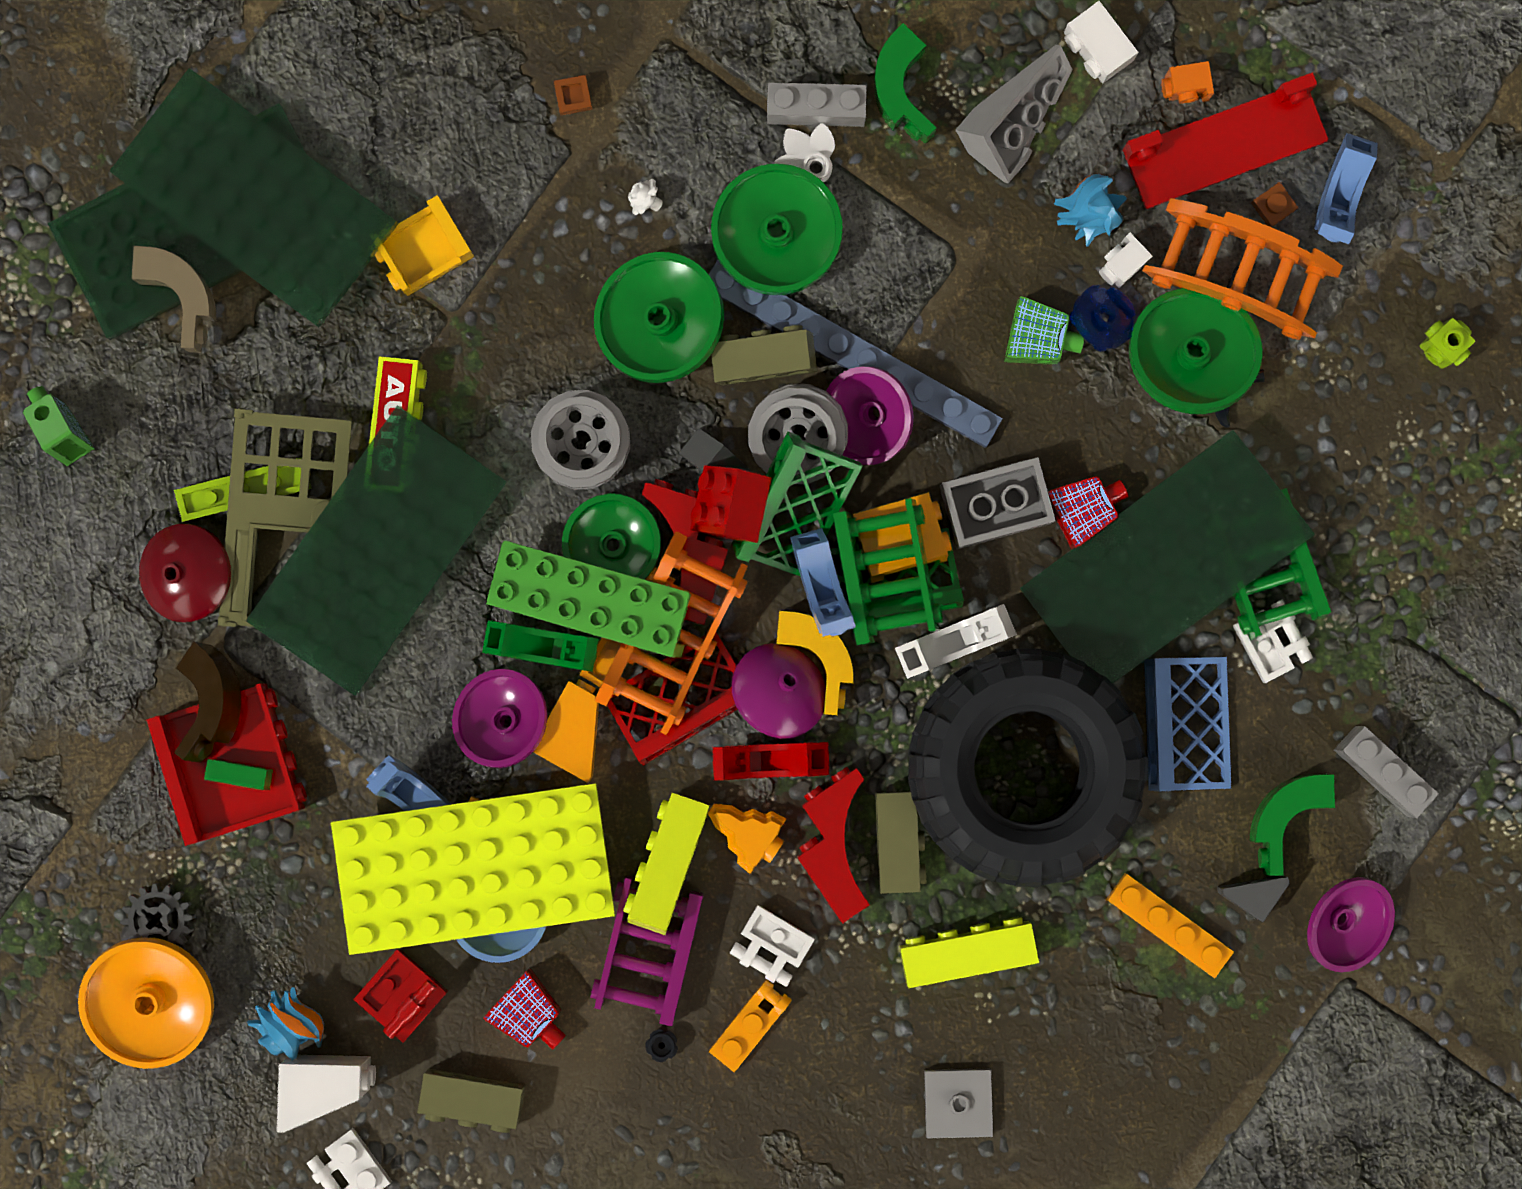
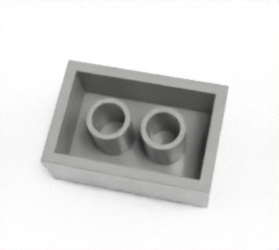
(997, 503)

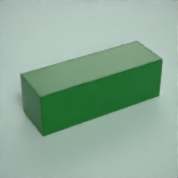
(238, 774)

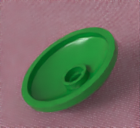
(608, 519)

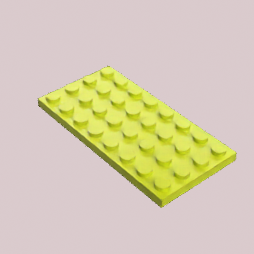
(472, 869)

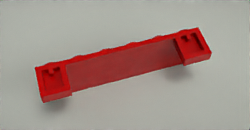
(1226, 143)

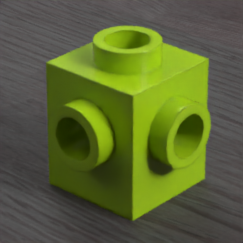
(1439, 350)

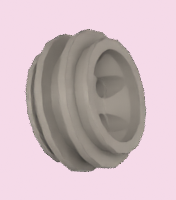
(796, 398)
(556, 415)

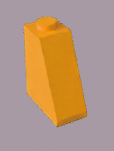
(572, 731)

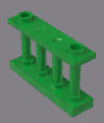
(856, 560)
(1300, 571)

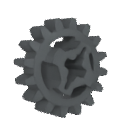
(147, 910)

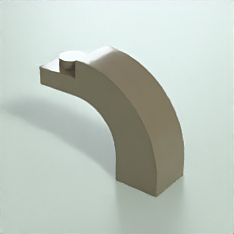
(166, 269)

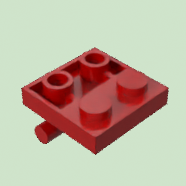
(400, 995)

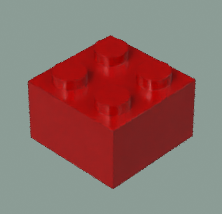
(730, 503)

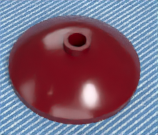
(200, 568)

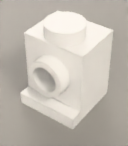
(1124, 261)

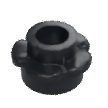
(661, 1054)

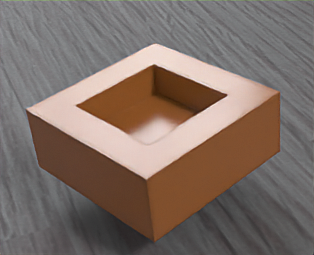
(573, 95)
(1274, 205)

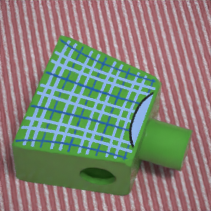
(1040, 334)
(56, 427)

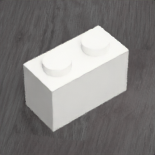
(1099, 42)

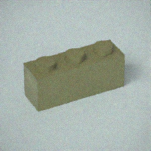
(764, 356)
(899, 843)
(471, 1100)

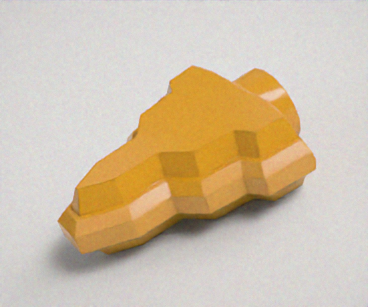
(749, 833)

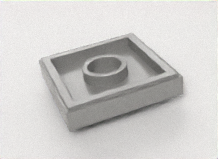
(958, 1103)

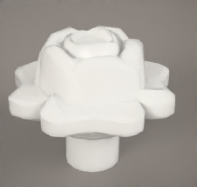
(644, 197)

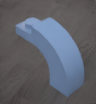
(1344, 187)
(821, 583)
(403, 786)

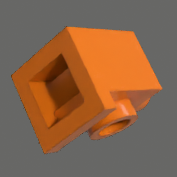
(1188, 83)

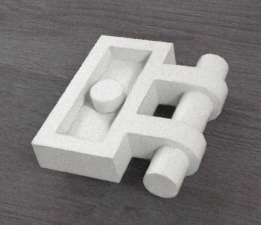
(1268, 652)
(777, 937)
(353, 1161)

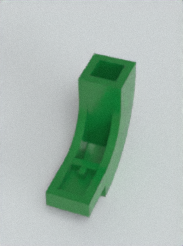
(894, 61)
(540, 646)
(1280, 807)

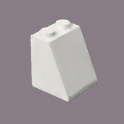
(320, 1085)

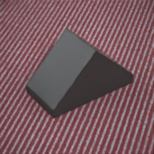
(707, 451)
(1256, 896)

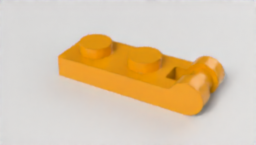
(749, 1026)

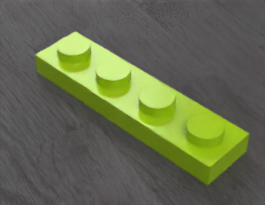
(213, 495)

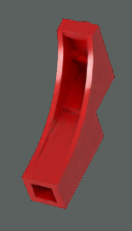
(677, 511)
(827, 858)

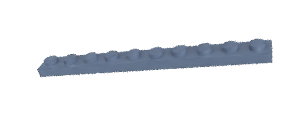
(852, 351)

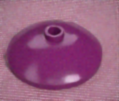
(873, 438)
(768, 701)
(481, 716)
(1350, 924)

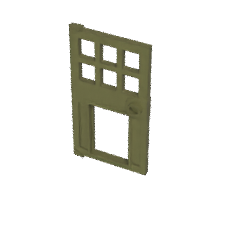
(268, 510)

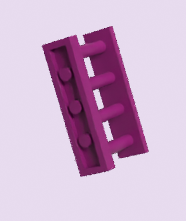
(671, 972)

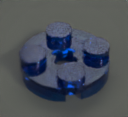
(1093, 328)

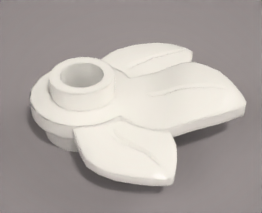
(807, 150)

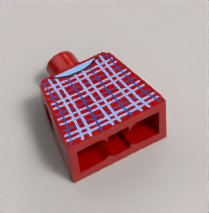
(1085, 508)
(527, 1013)

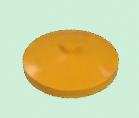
(146, 1003)

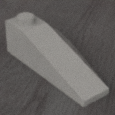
(1006, 121)

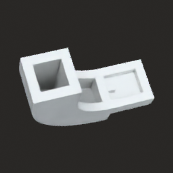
(955, 641)

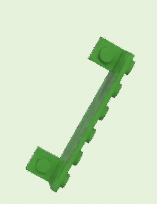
(589, 599)

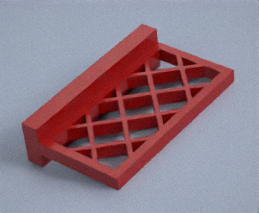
(692, 722)

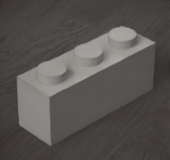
(816, 104)
(1386, 771)

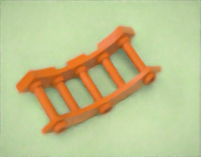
(1256, 237)
(615, 684)

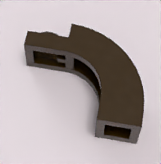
(218, 701)

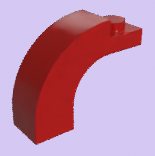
(771, 760)

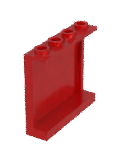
(217, 808)

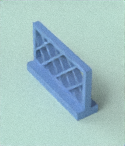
(1160, 729)

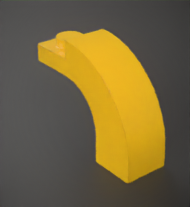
(801, 631)

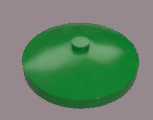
(776, 229)
(658, 317)
(1194, 352)

